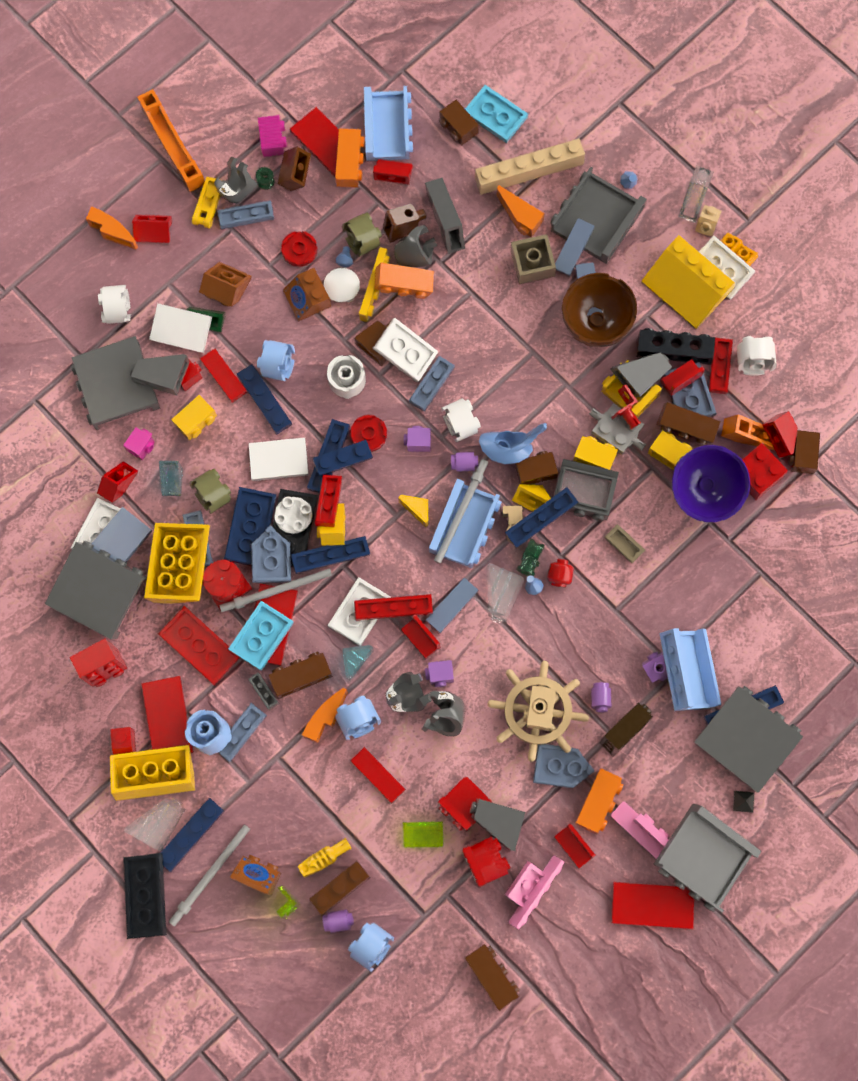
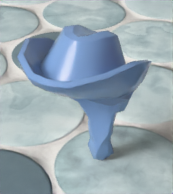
(509, 446)

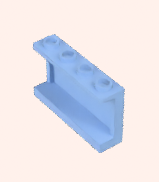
(387, 124)
(472, 528)
(690, 669)

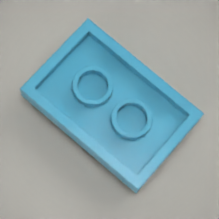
(496, 113)
(261, 635)

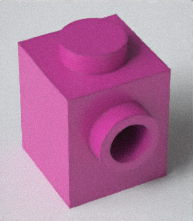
(139, 443)

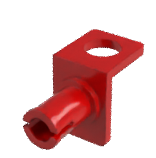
(627, 412)

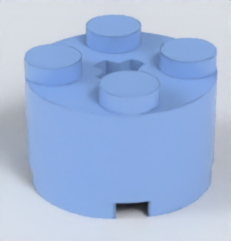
(276, 360)
(357, 718)
(208, 732)
(371, 946)

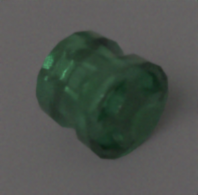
(265, 182)
(534, 549)
(528, 565)

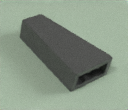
(445, 215)

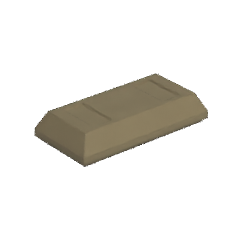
(624, 543)

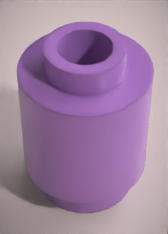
(464, 461)
(601, 697)
(338, 921)

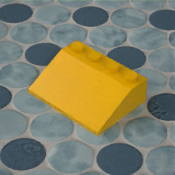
(688, 282)
(176, 563)

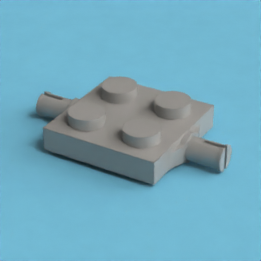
(616, 431)

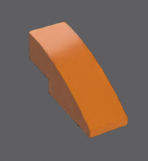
(110, 228)
(324, 716)

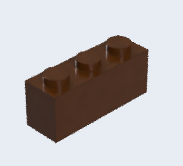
(688, 423)
(300, 674)
(339, 888)
(493, 976)

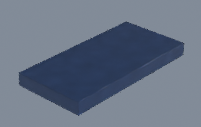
(250, 520)

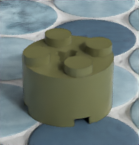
(362, 234)
(211, 491)

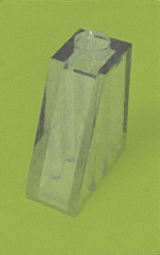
(696, 194)
(502, 592)
(157, 824)

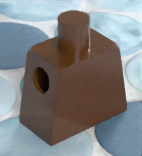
(401, 221)
(368, 338)

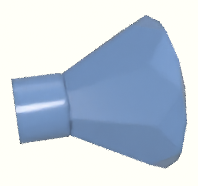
(628, 179)
(344, 258)
(533, 585)

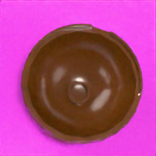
(611, 297)

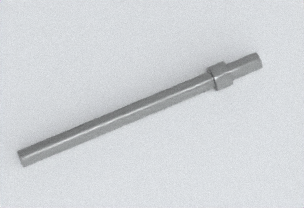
(476, 478)
(239, 602)
(184, 906)

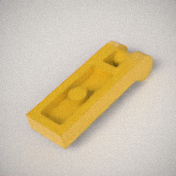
(206, 204)

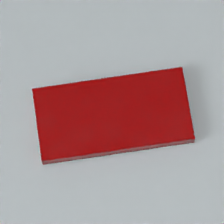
(319, 137)
(285, 604)
(199, 645)
(166, 713)
(652, 905)

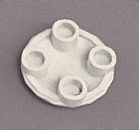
(342, 285)
(293, 515)

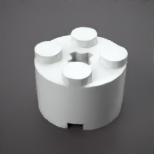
(115, 304)
(756, 355)
(346, 366)
(460, 419)

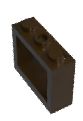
(626, 729)

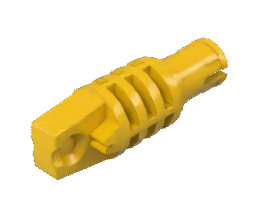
(323, 858)

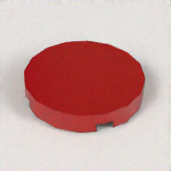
(299, 248)
(370, 429)

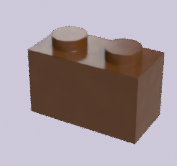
(458, 122)
(294, 168)
(805, 452)
(537, 468)

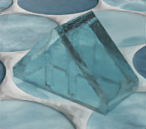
(170, 478)
(355, 658)

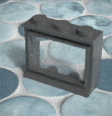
(590, 486)

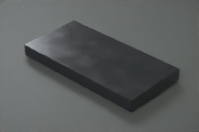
(297, 541)
(144, 896)

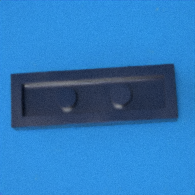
(342, 458)

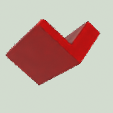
(393, 171)
(151, 228)
(682, 377)
(421, 637)
(574, 846)

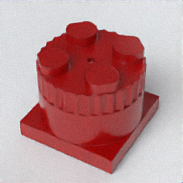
(224, 582)
(486, 861)

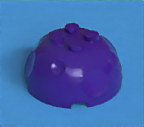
(710, 483)

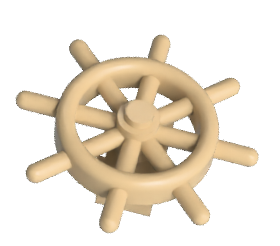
(540, 710)

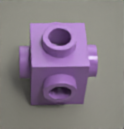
(650, 667)

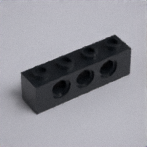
(683, 353)

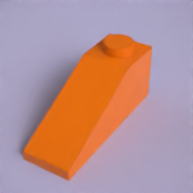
(523, 215)
(745, 431)

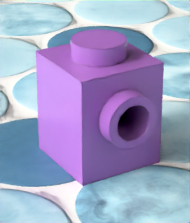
(418, 439)
(440, 673)

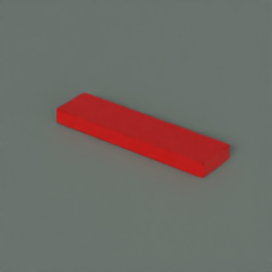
(393, 607)

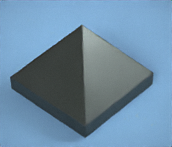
(743, 801)

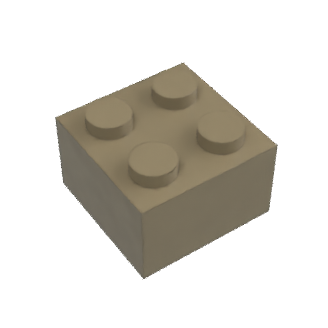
(533, 259)

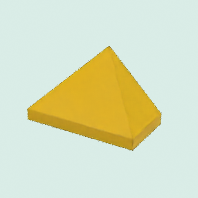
(531, 496)
(417, 507)

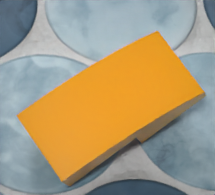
(736, 245)

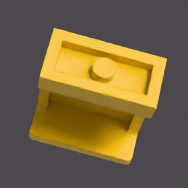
(612, 385)

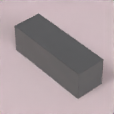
(263, 691)

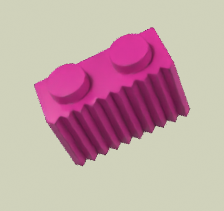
(271, 135)

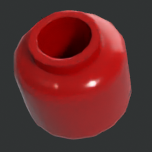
(560, 573)

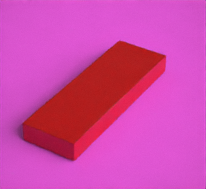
(720, 366)
(223, 375)
(328, 501)
(377, 775)

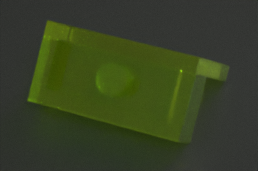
(423, 834)
(291, 905)

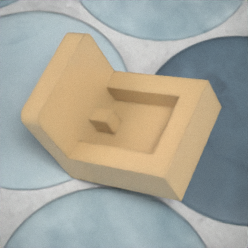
(708, 220)

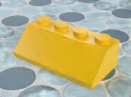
(151, 773)

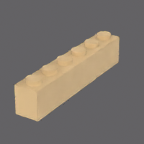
(530, 166)

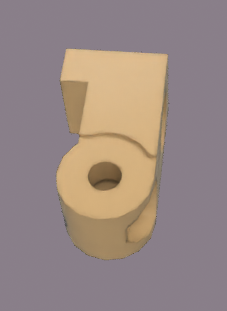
(514, 515)

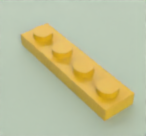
(371, 293)

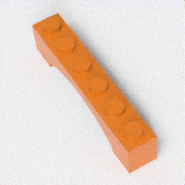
(171, 141)

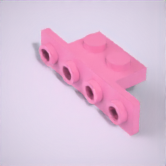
(641, 829)
(529, 888)

